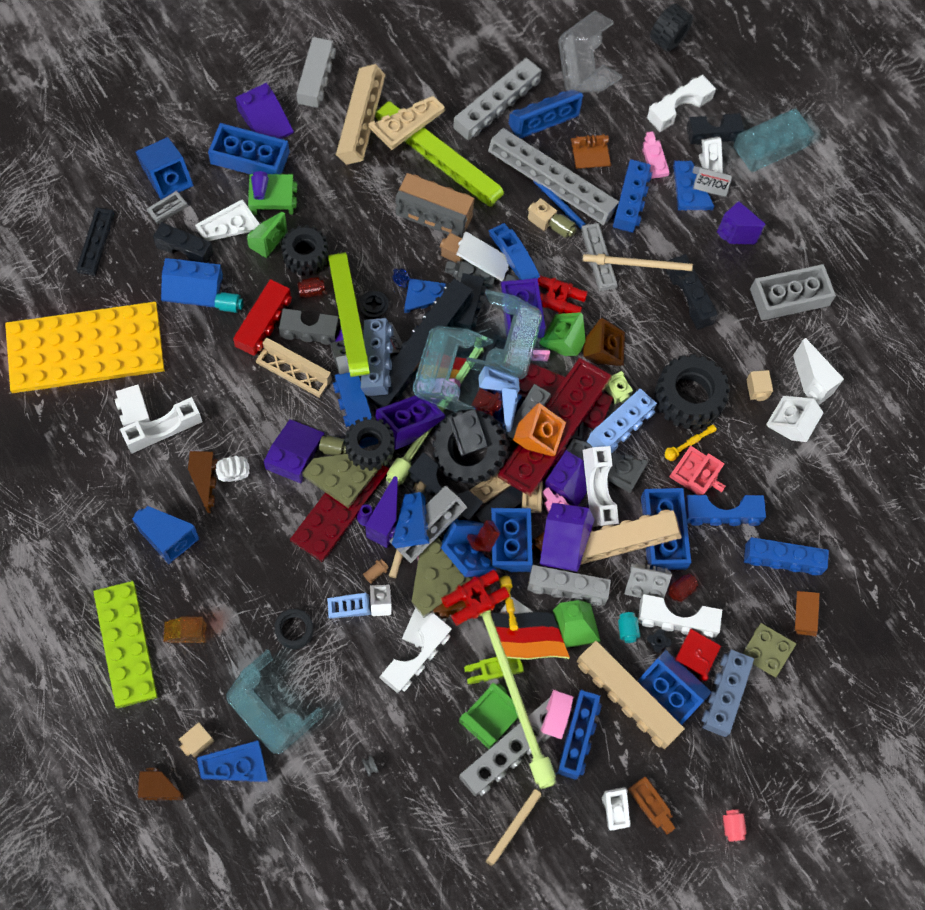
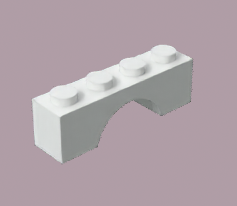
(697, 92)
(143, 434)
(597, 466)
(655, 613)
(399, 672)

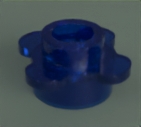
(400, 277)

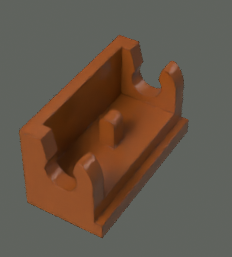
(807, 613)

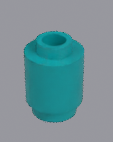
(229, 302)
(628, 627)

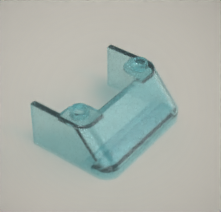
(520, 340)
(437, 363)
(273, 733)

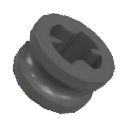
(370, 765)

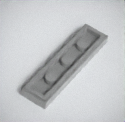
(595, 244)

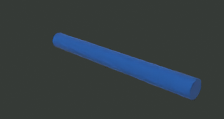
(572, 215)

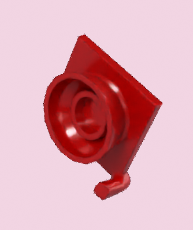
(698, 653)

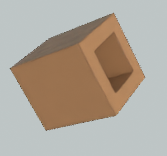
(449, 247)

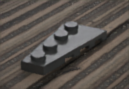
(624, 469)

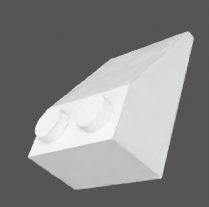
(815, 372)

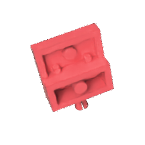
(698, 472)

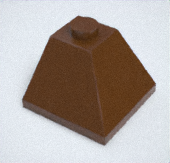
(605, 344)

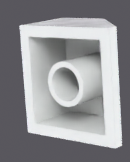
(795, 417)

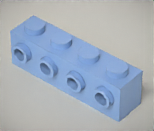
(623, 421)

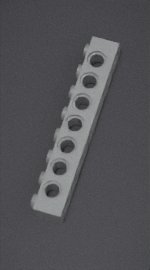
(553, 176)

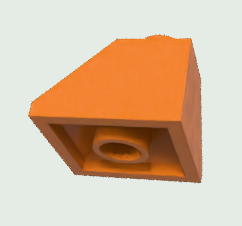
(540, 431)

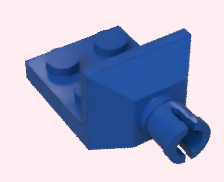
(459, 550)

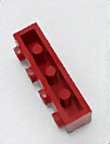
(262, 317)

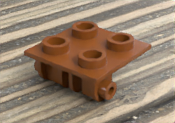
(591, 151)

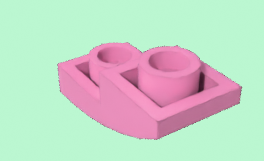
(557, 715)

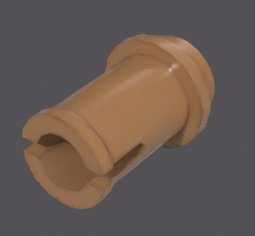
(375, 571)

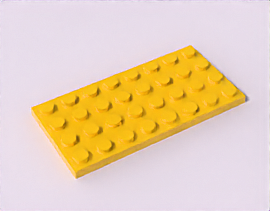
(84, 347)

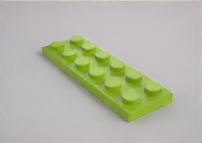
(125, 644)

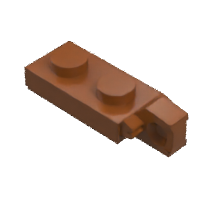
(652, 804)

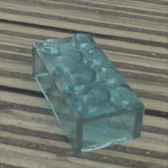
(773, 140)

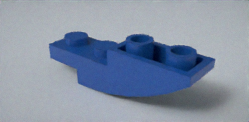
(514, 251)

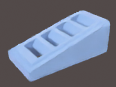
(496, 380)
(510, 400)
(348, 599)

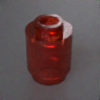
(311, 287)
(683, 587)

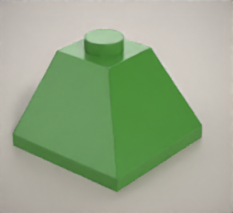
(268, 235)
(565, 334)
(576, 623)

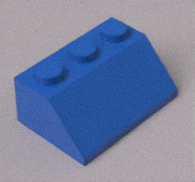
(190, 282)
(514, 544)
(674, 687)

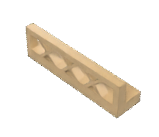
(296, 361)

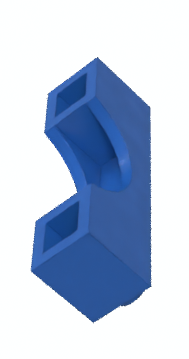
(701, 510)

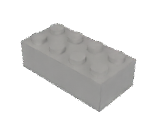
(792, 292)

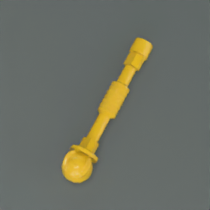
(672, 453)
(505, 581)

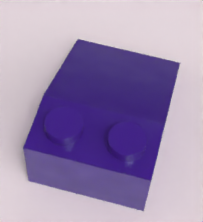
(263, 112)
(528, 291)
(409, 419)
(293, 450)
(383, 520)
(566, 536)

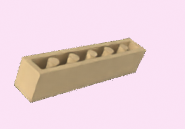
(360, 114)
(631, 536)
(630, 695)

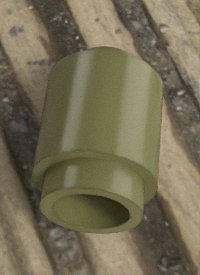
(563, 225)
(332, 445)

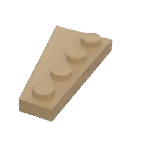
(405, 123)

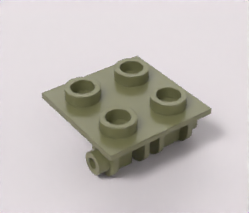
(769, 649)

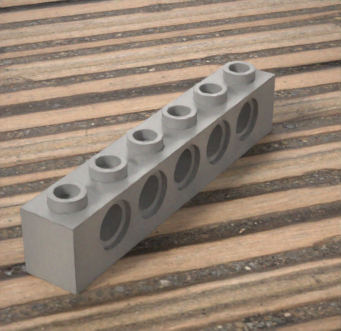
(497, 99)
(471, 776)

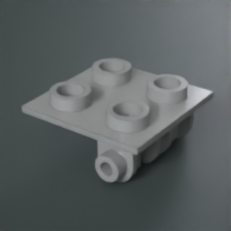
(647, 581)

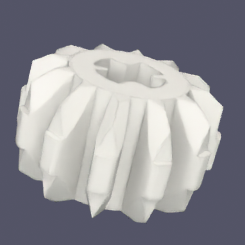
(232, 469)

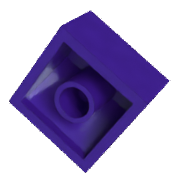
(740, 226)
(568, 479)

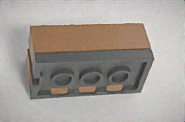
(434, 205)

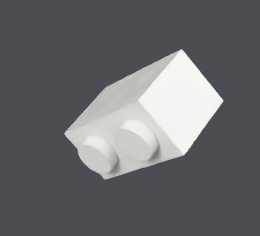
(132, 405)

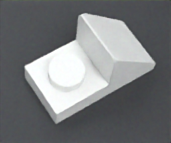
(712, 154)
(380, 600)
(616, 808)

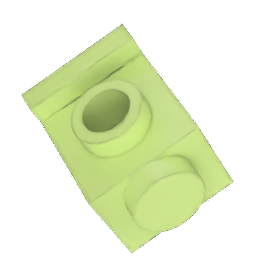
(619, 395)

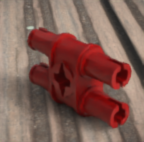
(566, 290)
(477, 588)

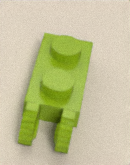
(491, 669)

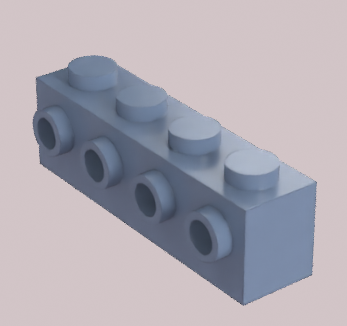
(378, 349)
(728, 693)

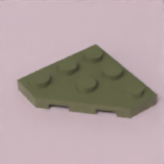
(339, 477)
(434, 578)

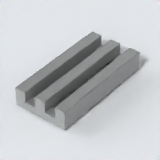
(169, 209)

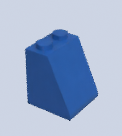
(164, 168)
(165, 532)

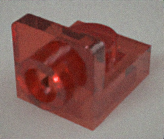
(487, 402)
(486, 538)

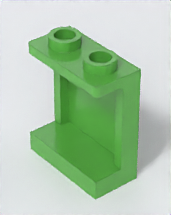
(278, 194)
(490, 715)

